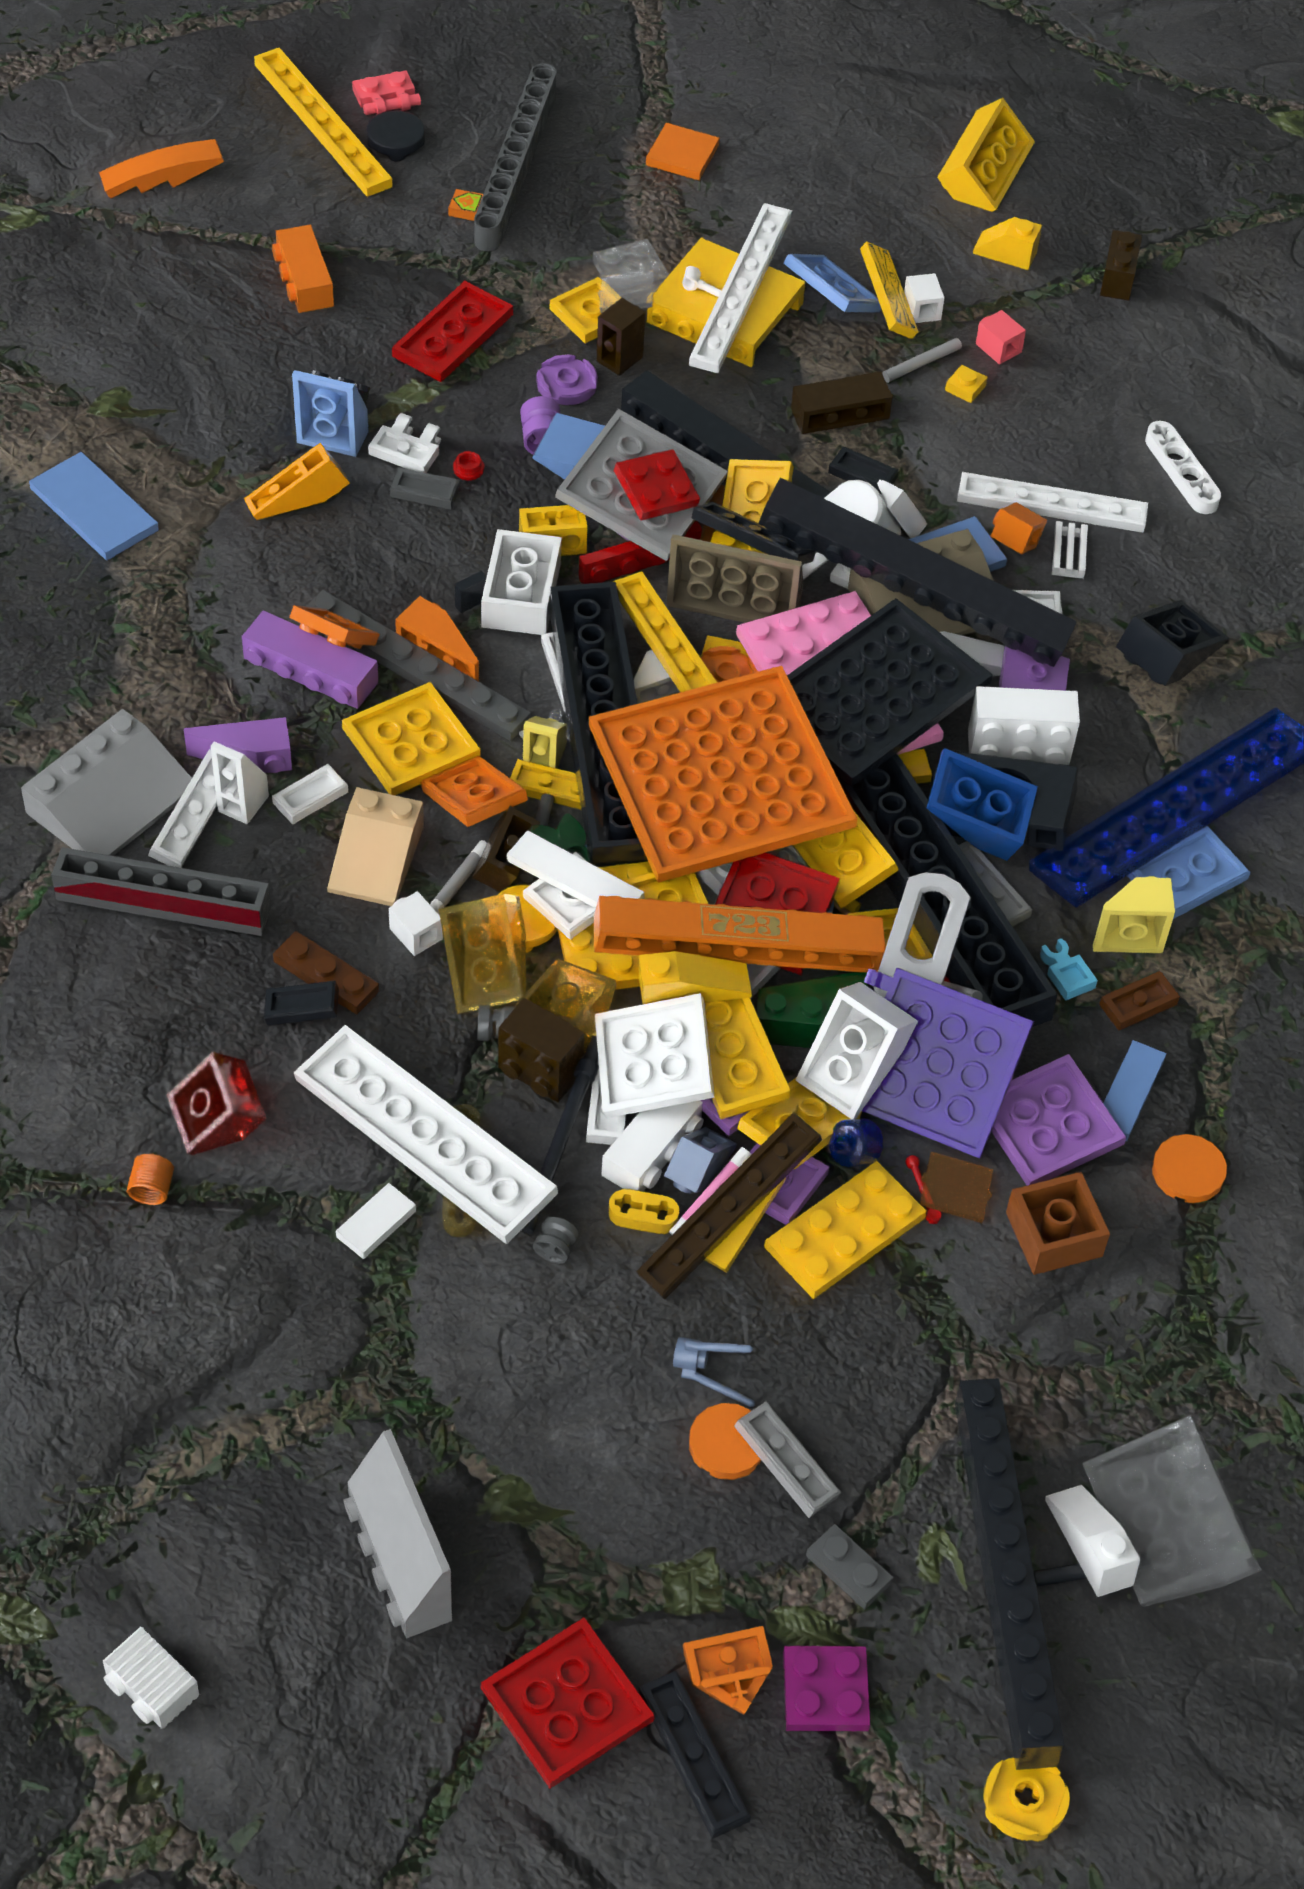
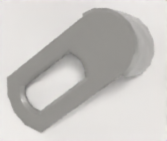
(895, 953)

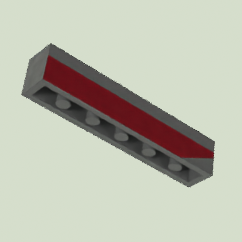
(161, 891)

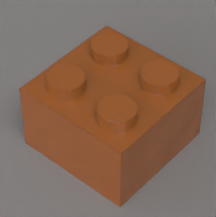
(1057, 1223)

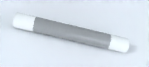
(458, 877)

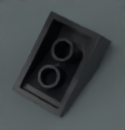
(1170, 641)

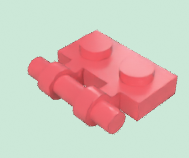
(386, 93)

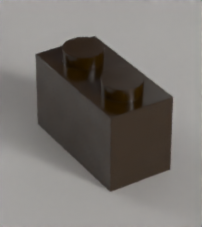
(1121, 265)
(620, 336)
(493, 865)

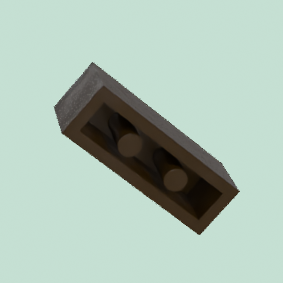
(841, 402)

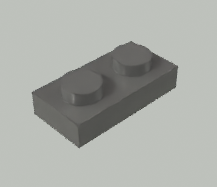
(849, 1566)

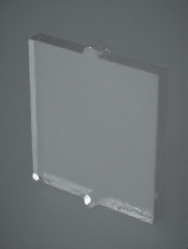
(633, 286)

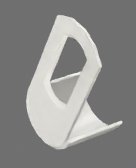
(862, 500)

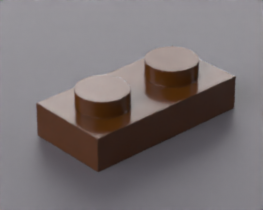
(1139, 1000)

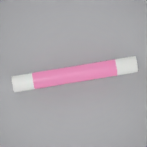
(737, 1160)

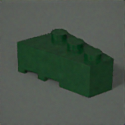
(797, 1010)

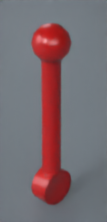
(912, 1162)

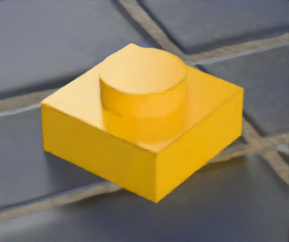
(966, 383)

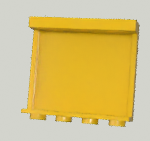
(688, 311)

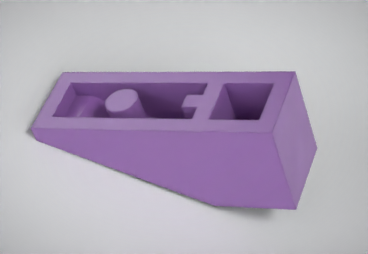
(260, 740)

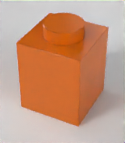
(1018, 527)

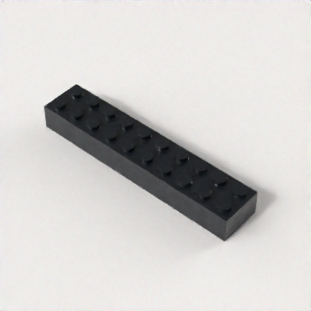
(594, 681)
(987, 949)

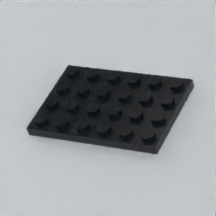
(883, 688)

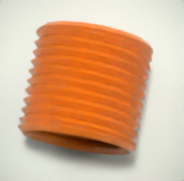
(150, 1179)

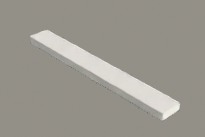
(740, 288)

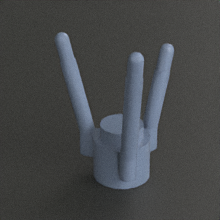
(693, 1354)

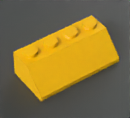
(987, 157)

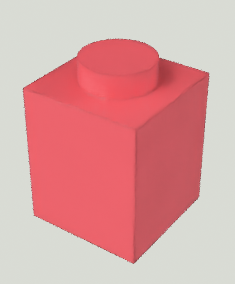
(1000, 337)

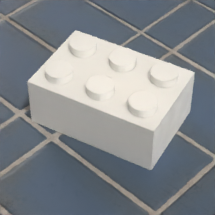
(520, 582)
(1024, 724)

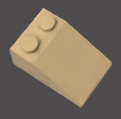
(376, 846)

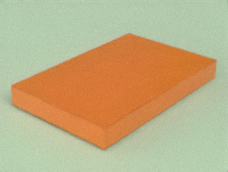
(473, 791)

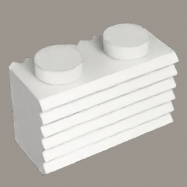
(150, 1679)

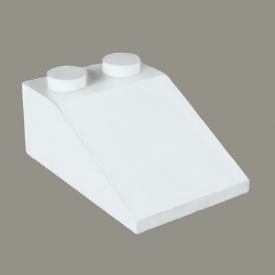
(855, 1048)

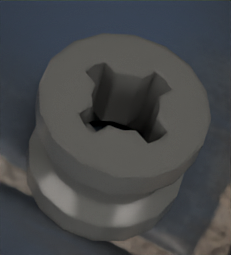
(555, 1240)

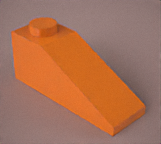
(435, 632)

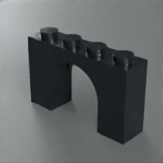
(1052, 801)

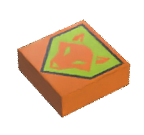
(464, 204)

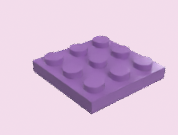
(1054, 1122)

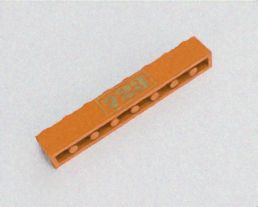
(739, 933)

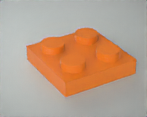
(339, 629)

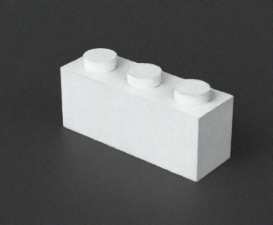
(649, 1144)

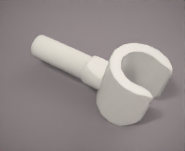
(692, 281)

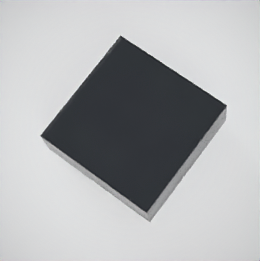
(469, 591)

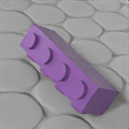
(310, 659)

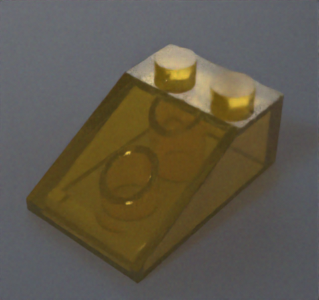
(485, 951)

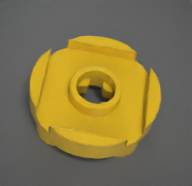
(1023, 1821)

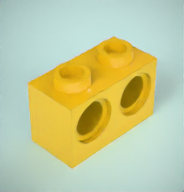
(558, 522)

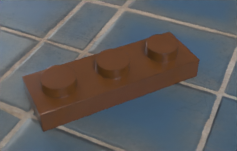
(318, 965)

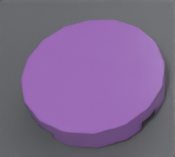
(567, 379)

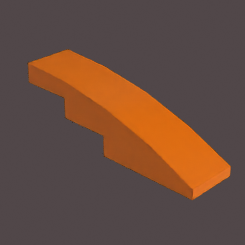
(171, 163)

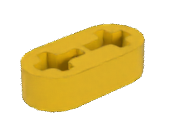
(643, 1211)

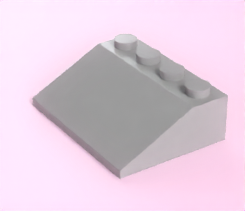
(107, 787)
(399, 1539)

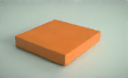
(682, 151)

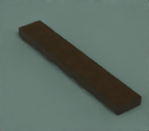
(729, 1205)

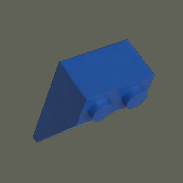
(982, 804)

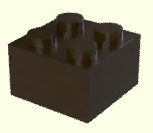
(539, 1050)

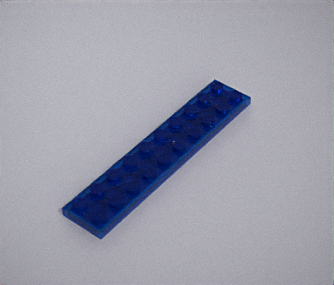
(1172, 808)

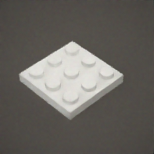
(654, 1055)

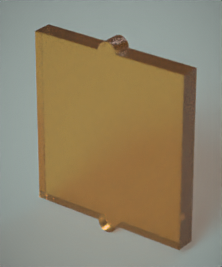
(956, 1187)

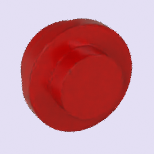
(468, 466)

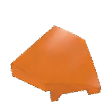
(730, 1666)

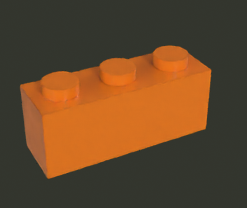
(303, 268)

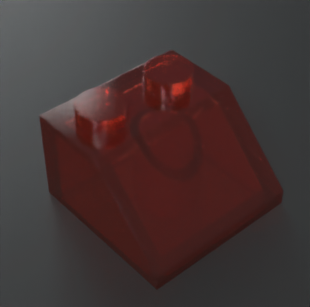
(216, 1104)

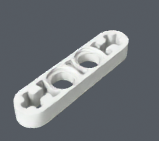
(1177, 468)

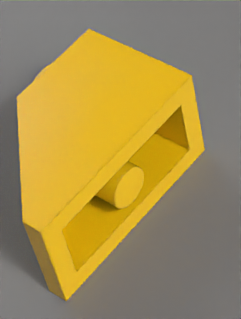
(1010, 242)

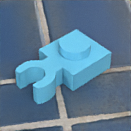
(1068, 974)

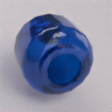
(856, 1142)

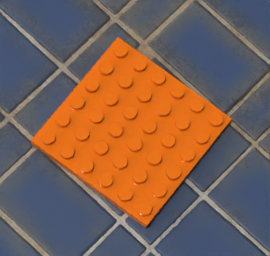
(721, 773)

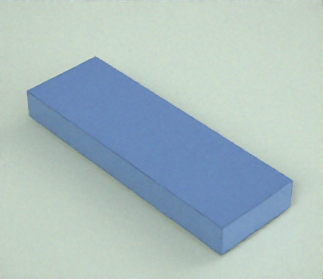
(1133, 1085)

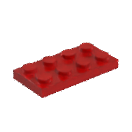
(452, 331)

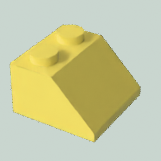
(1137, 917)

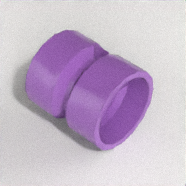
(536, 418)

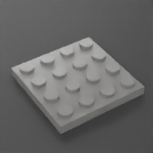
(599, 495)

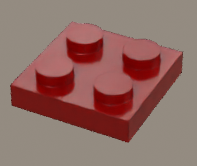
(656, 484)

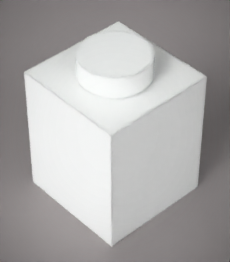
(924, 297)
(415, 923)

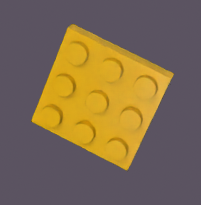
(410, 738)

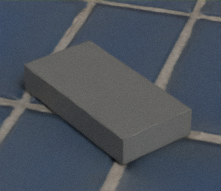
(424, 488)

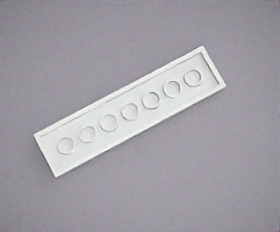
(426, 1134)

